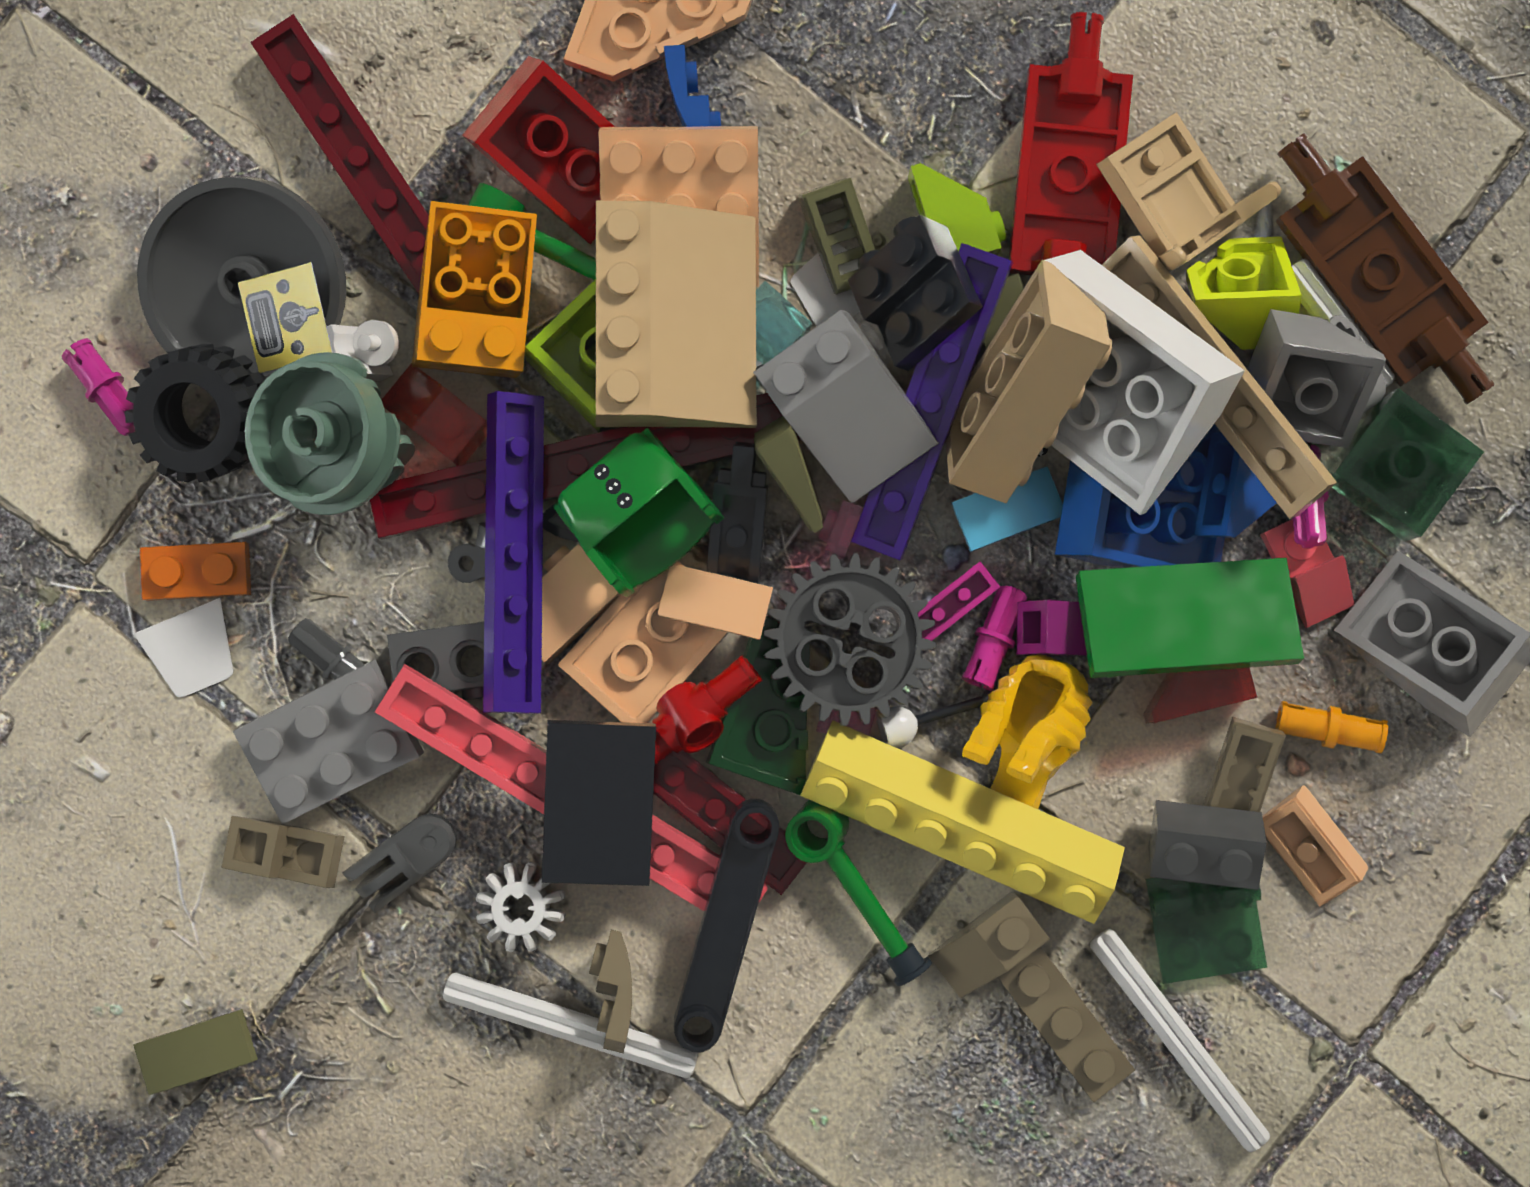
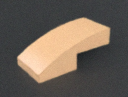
(715, 601)

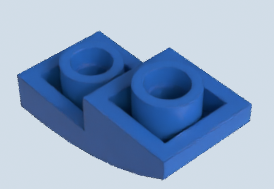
(683, 79)

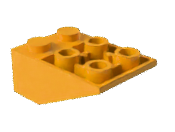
(474, 290)

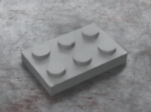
(325, 743)

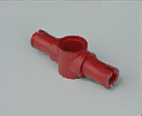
(693, 713)

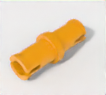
(1332, 727)

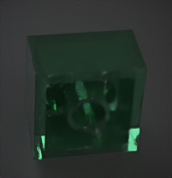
(1403, 465)

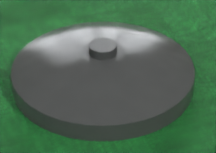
(224, 236)

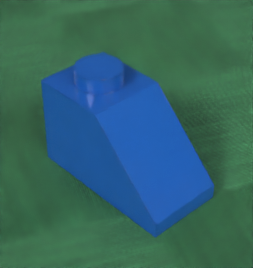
(1230, 493)

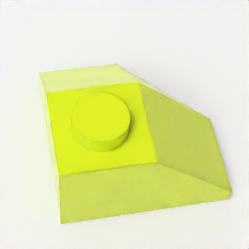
(1243, 286)

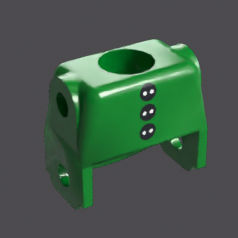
(636, 512)

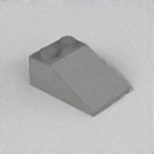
(846, 406)
(1436, 642)

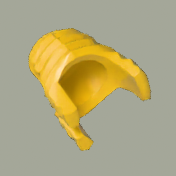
(1038, 723)

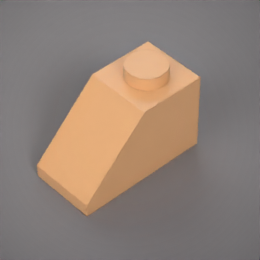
(571, 599)

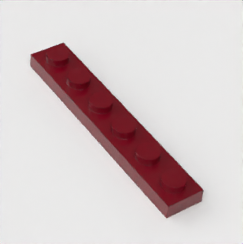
(347, 142)

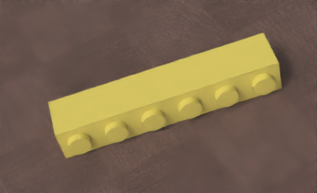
(964, 822)

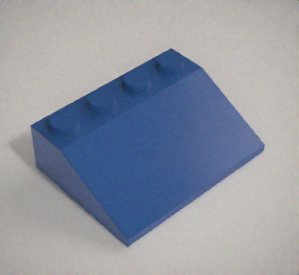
(1110, 533)

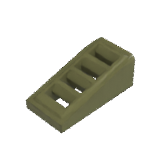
(816, 222)
(783, 457)

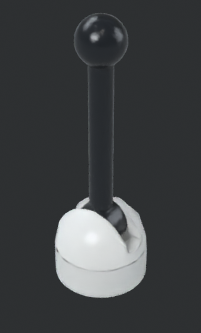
(902, 724)

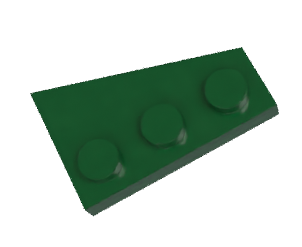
(763, 729)

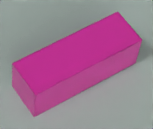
(958, 599)

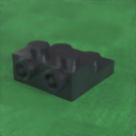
(915, 290)

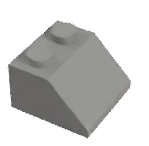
(1315, 375)

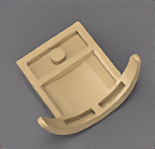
(1177, 193)

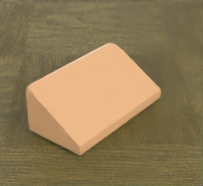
(1313, 846)

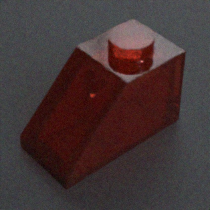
(436, 415)
(1199, 691)

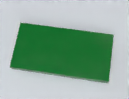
(1189, 617)

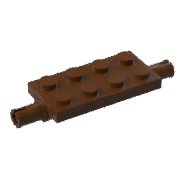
(1382, 270)

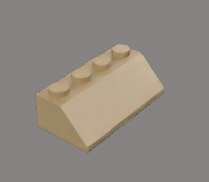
(1026, 384)

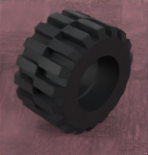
(160, 417)

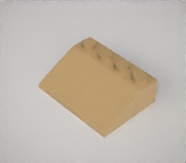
(674, 316)

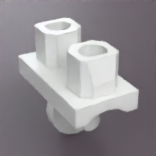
(372, 343)

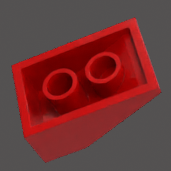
(545, 143)

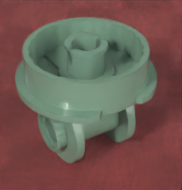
(355, 442)

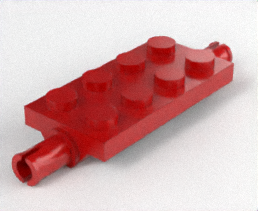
(1069, 124)

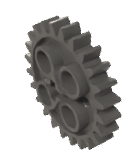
(863, 592)

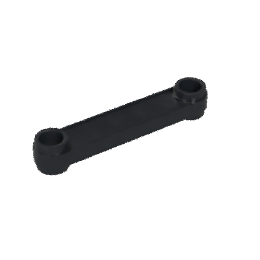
(725, 926)

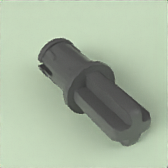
(323, 649)

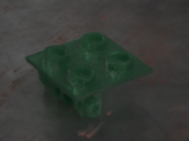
(1204, 929)

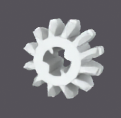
(522, 925)

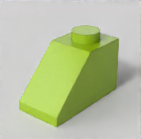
(957, 208)

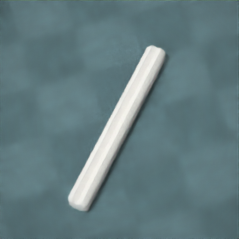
(565, 1024)
(1179, 1040)

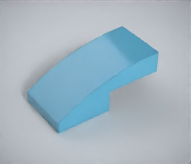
(990, 521)

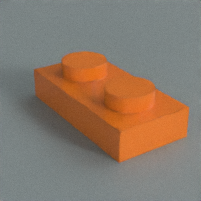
(195, 571)

